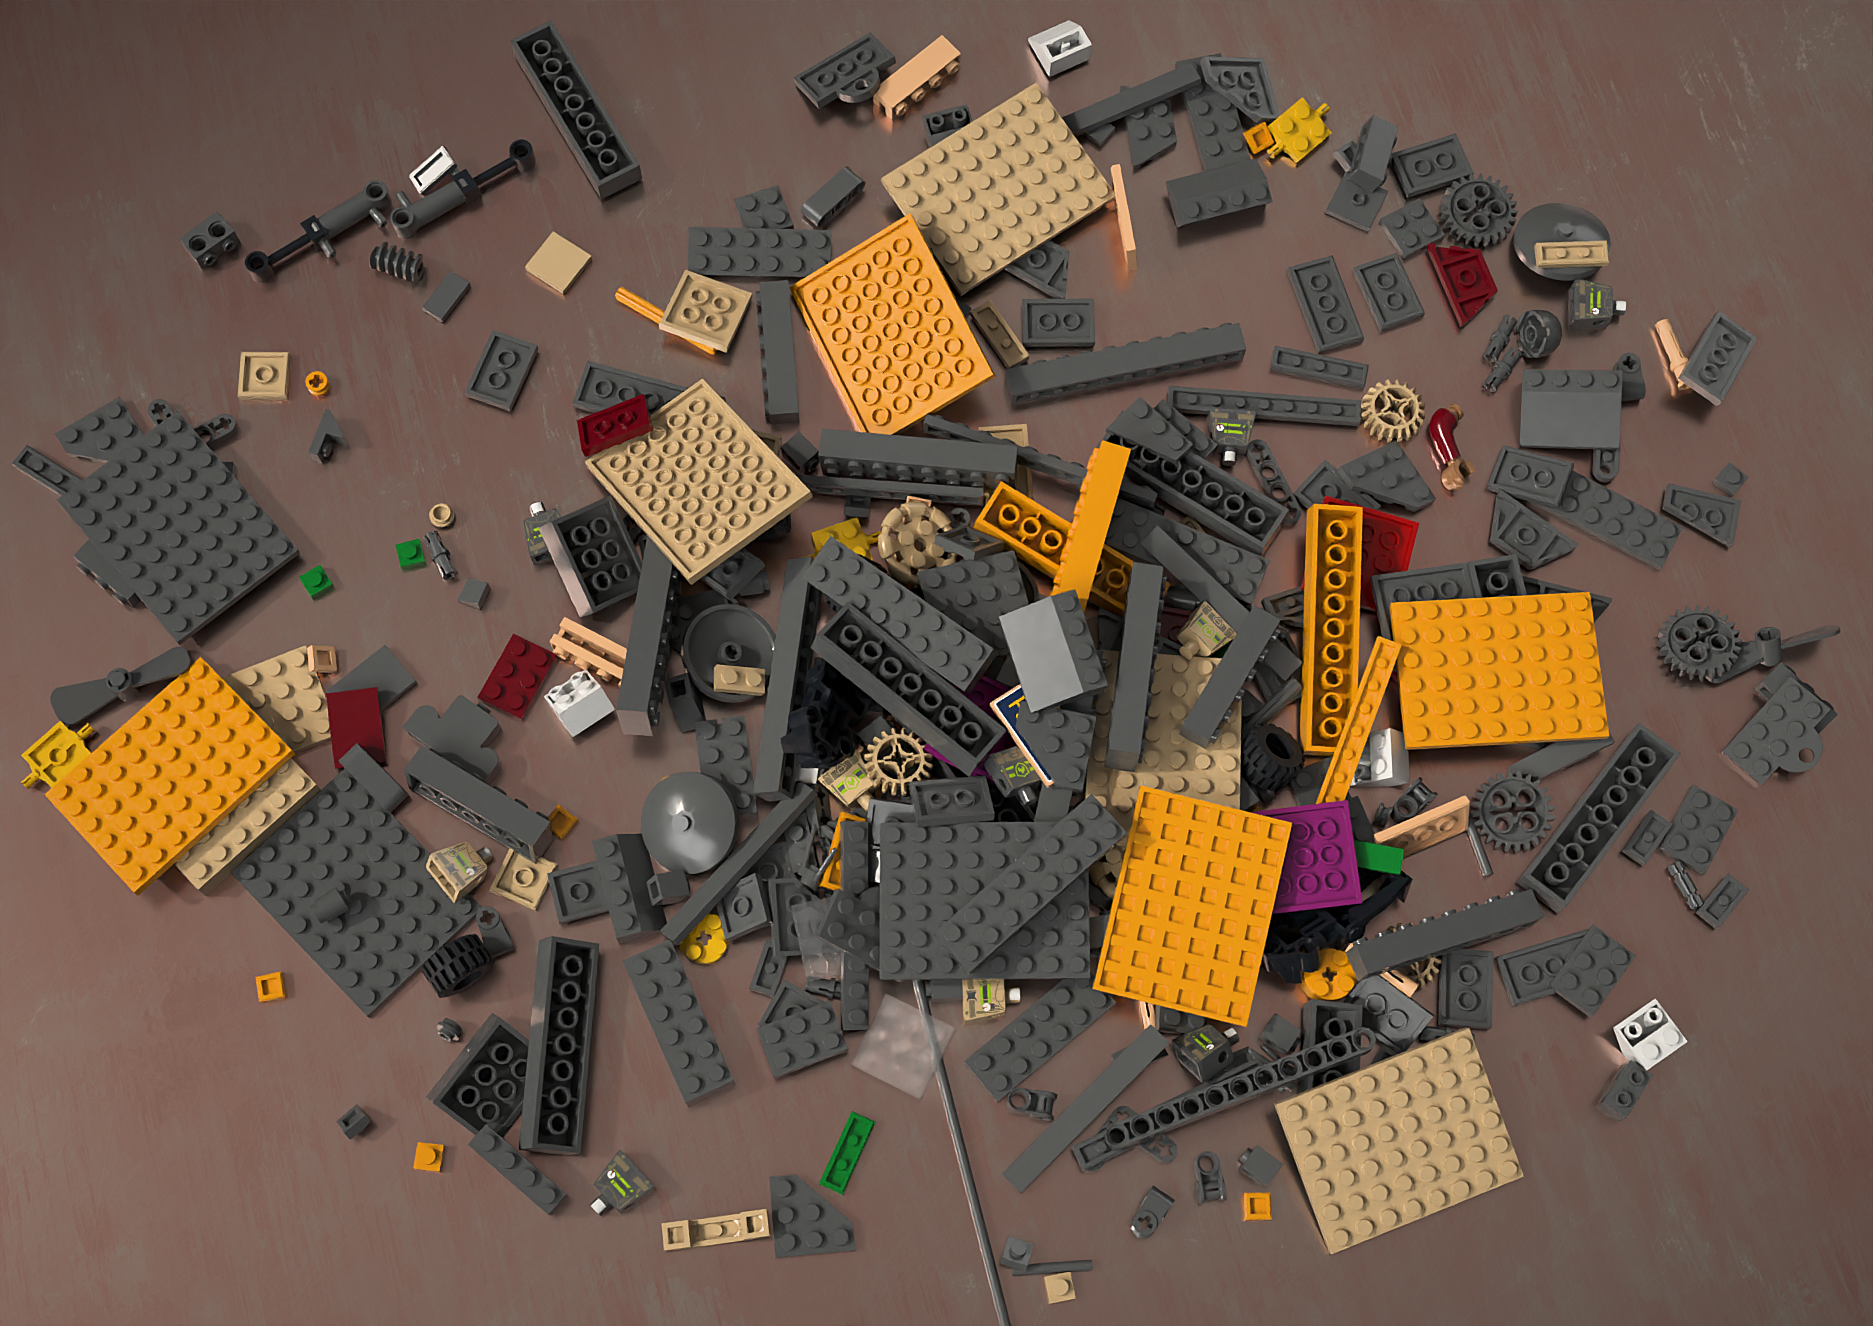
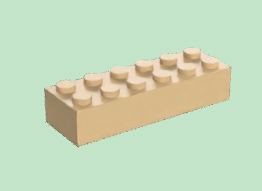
(247, 827)

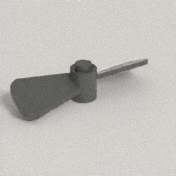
(1769, 649)
(81, 700)

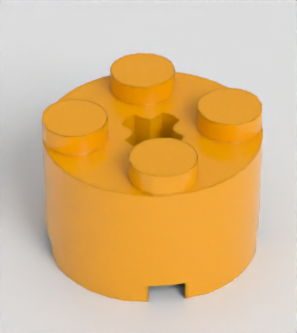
(1343, 977)

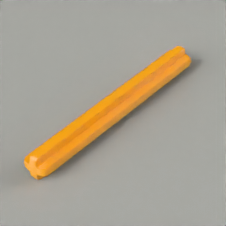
(650, 311)

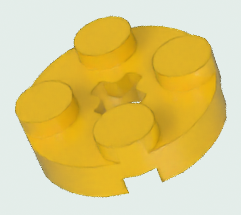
(716, 946)

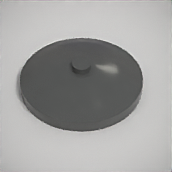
(1557, 224)
(726, 637)
(689, 822)

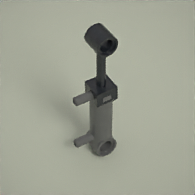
(460, 190)
(323, 228)

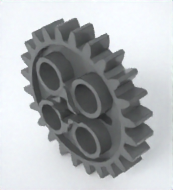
(1493, 225)
(1711, 658)
(1510, 788)

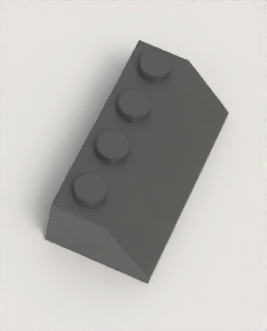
(1218, 192)
(624, 871)
(1321, 1023)

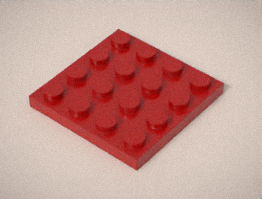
(1385, 546)

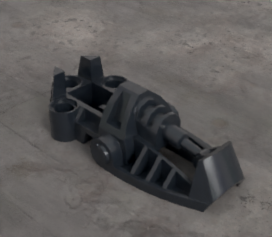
(828, 703)
(1326, 927)

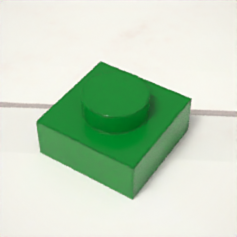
(410, 554)
(316, 582)

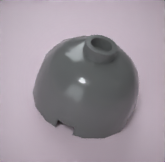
(1539, 333)

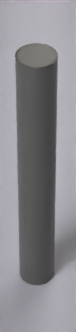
(1478, 848)
(1055, 1267)

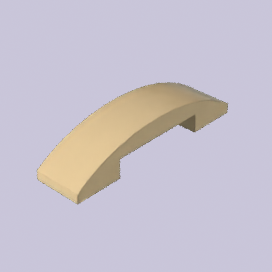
(715, 1230)

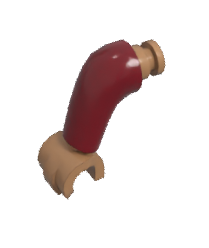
(1441, 431)

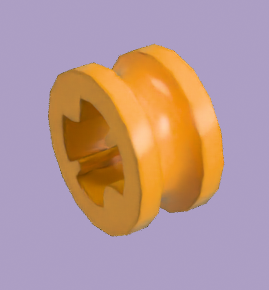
(312, 379)

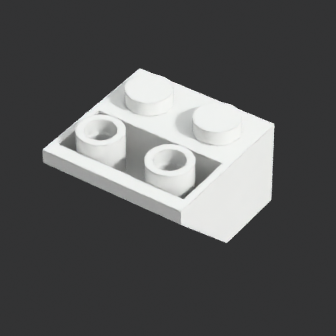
(1061, 47)
(579, 702)
(1383, 761)
(1648, 1035)

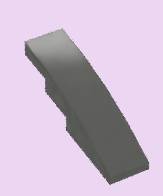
(1557, 757)

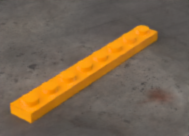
(1359, 721)

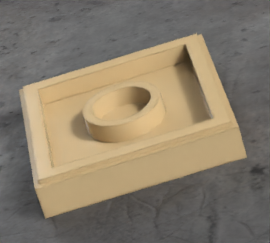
(558, 262)
(264, 376)
(523, 880)

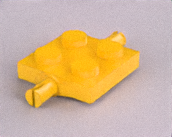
(1299, 130)
(847, 533)
(56, 754)

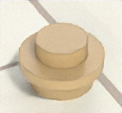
(441, 515)

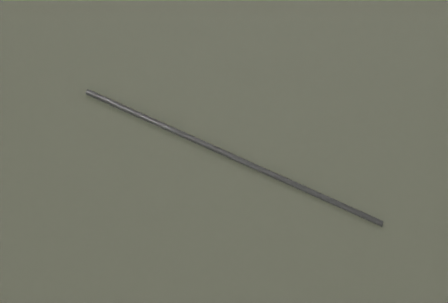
(966, 1170)

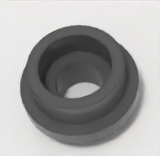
(449, 1030)

